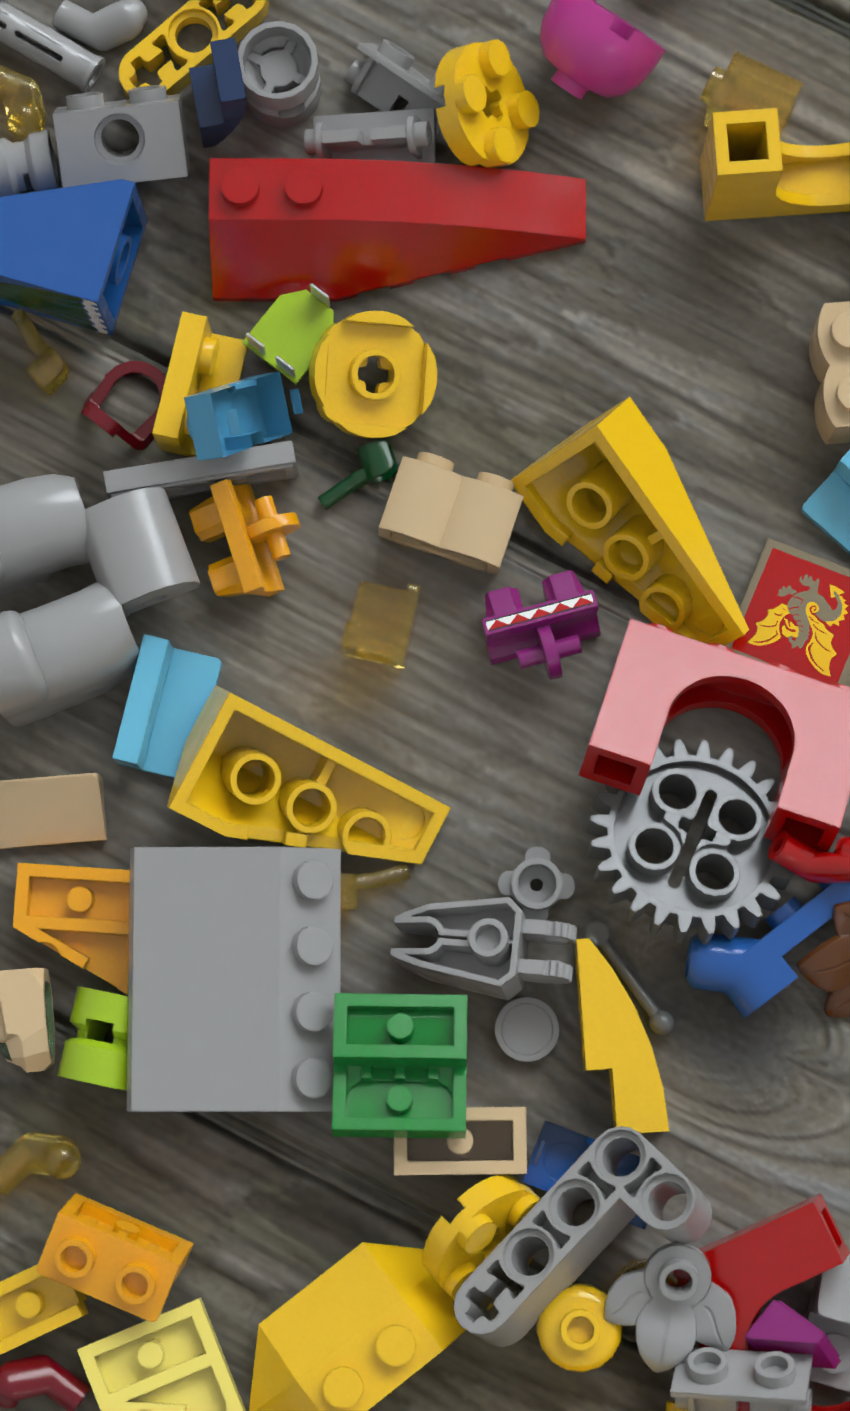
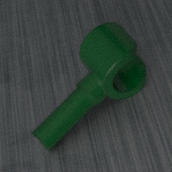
(377, 466)

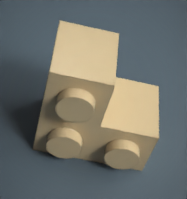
(492, 1146)

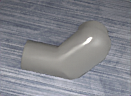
(104, 28)

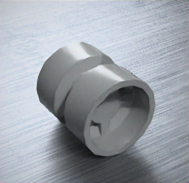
(280, 59)

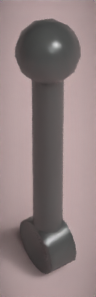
(660, 1021)

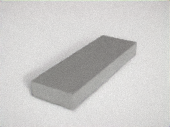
(194, 477)

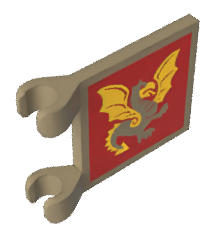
(798, 614)

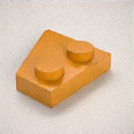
(77, 915)

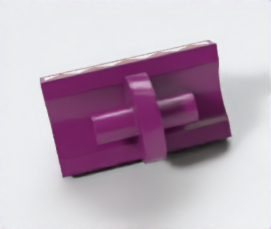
(542, 630)

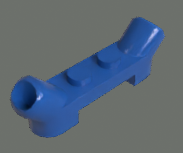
(754, 968)

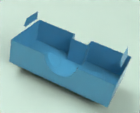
(239, 415)

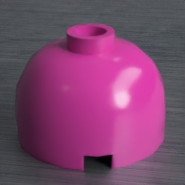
(595, 49)

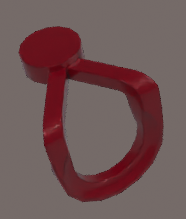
(91, 409)

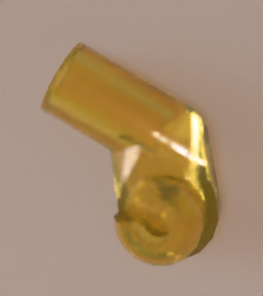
(22, 103)
(39, 1155)

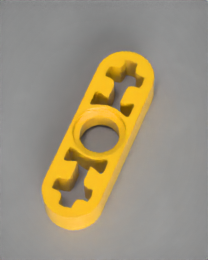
(149, 52)

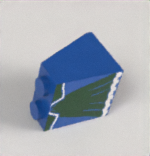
(71, 251)

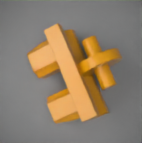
(253, 535)

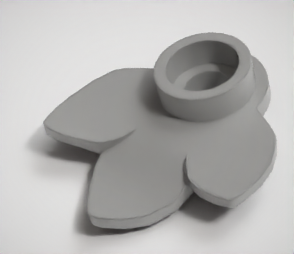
(670, 1316)

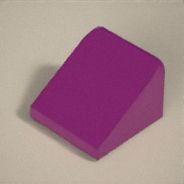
(789, 1332)

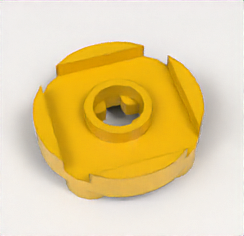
(484, 79)
(398, 349)
(488, 1217)

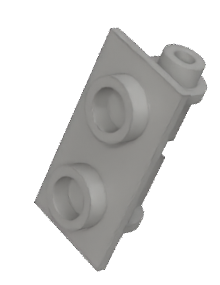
(389, 76)
(374, 136)
(719, 1379)

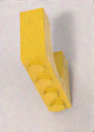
(758, 176)

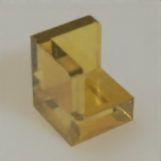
(382, 624)

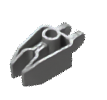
(482, 946)

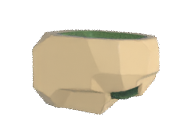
(27, 1018)

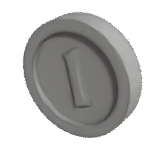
(526, 1029)

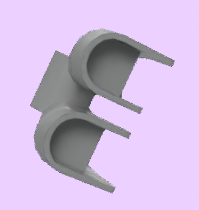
(81, 641)

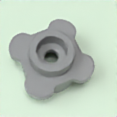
(536, 866)

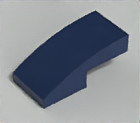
(219, 93)

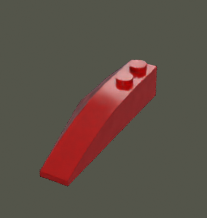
(375, 222)

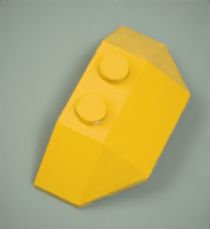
(353, 1333)

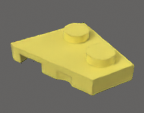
(162, 1365)

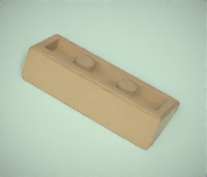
(52, 810)

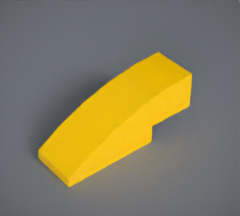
(618, 1043)

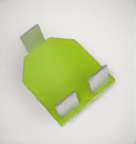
(291, 331)

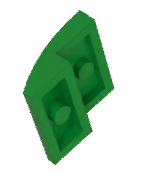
(399, 1065)

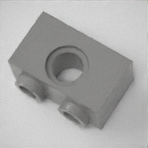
(89, 158)

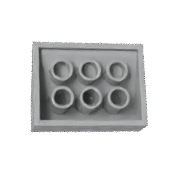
(232, 978)

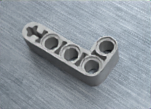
(576, 1247)

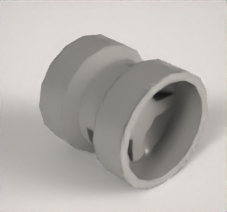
(28, 164)

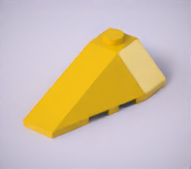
(628, 512)
(281, 785)

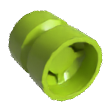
(86, 1054)

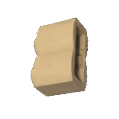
(831, 365)
(451, 513)

